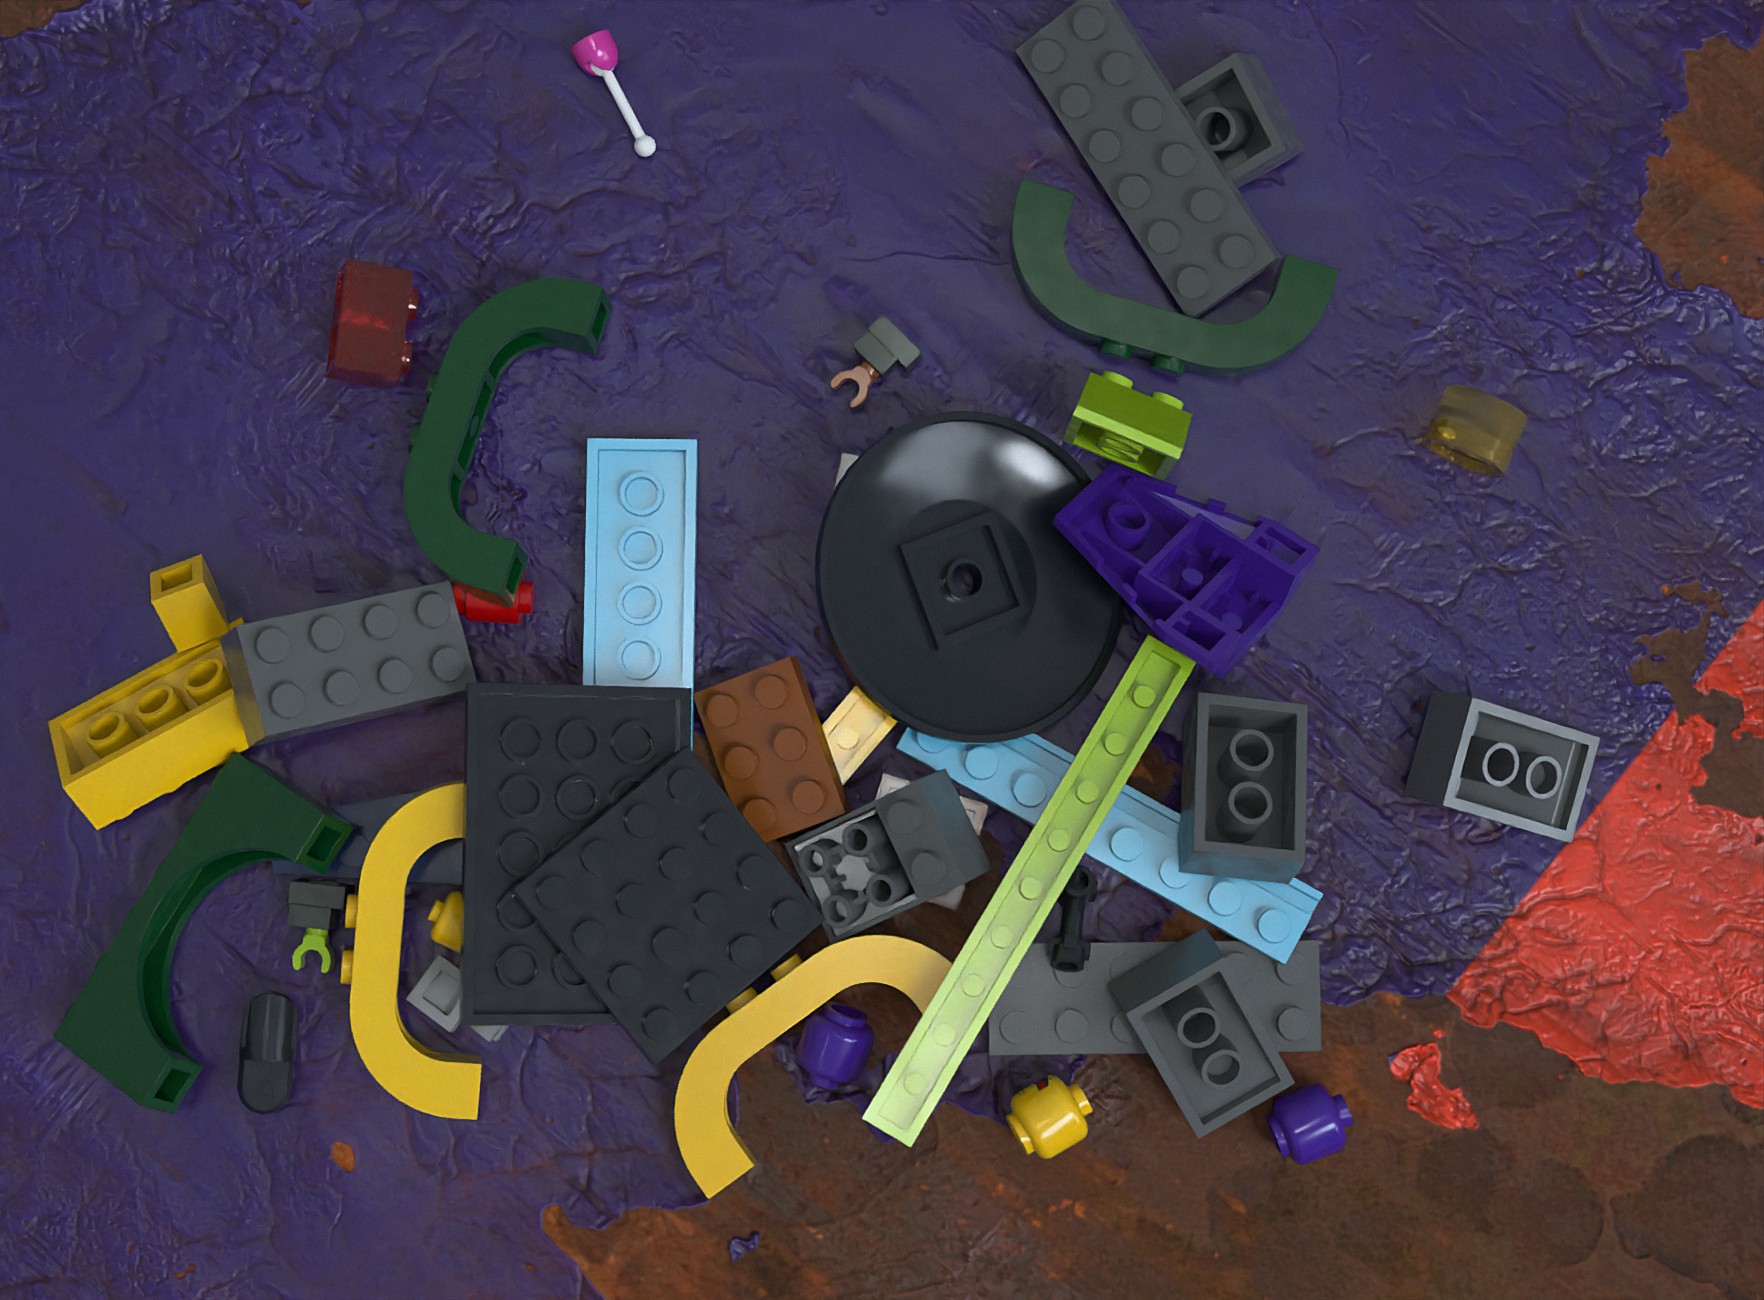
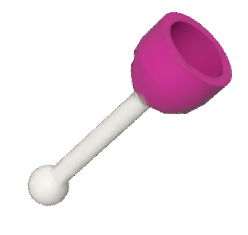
(598, 57)

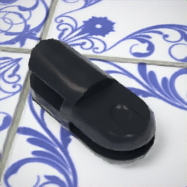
(267, 1052)

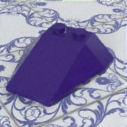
(1187, 566)

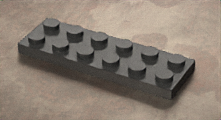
(1148, 154)
(1079, 1014)

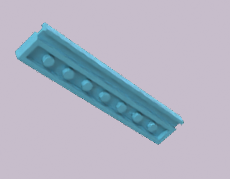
(1134, 839)

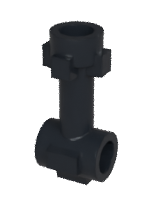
(1068, 950)

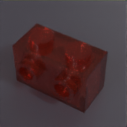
(371, 324)

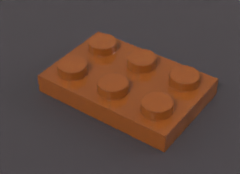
(772, 750)

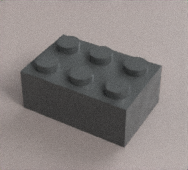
(1243, 788)

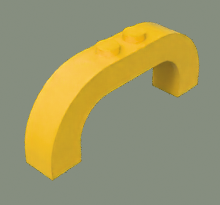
(404, 1067)
(702, 1121)

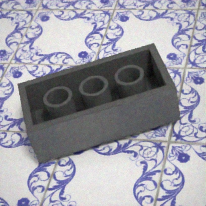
(347, 662)

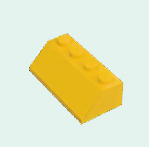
(149, 733)

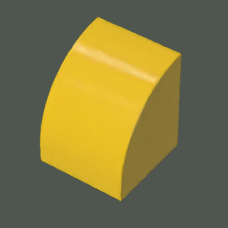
(188, 603)

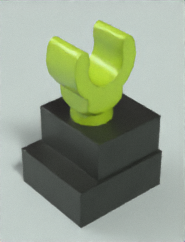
(316, 907)

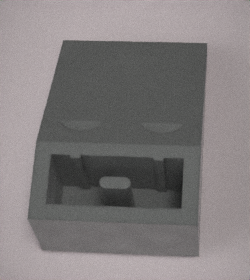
(888, 856)

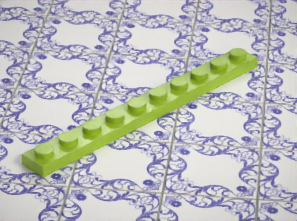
(1028, 891)

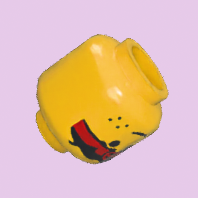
(1049, 1117)

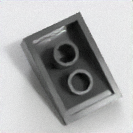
(1241, 117)
(1501, 765)
(1201, 1032)

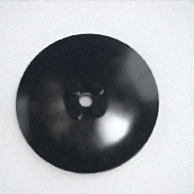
(1038, 613)

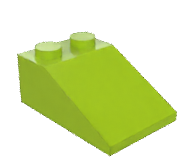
(1129, 425)

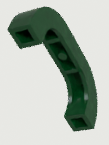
(1148, 332)
(458, 400)

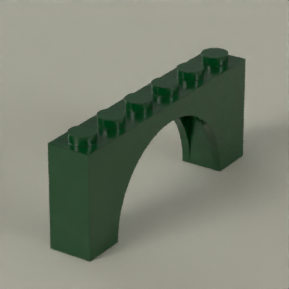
(124, 1011)

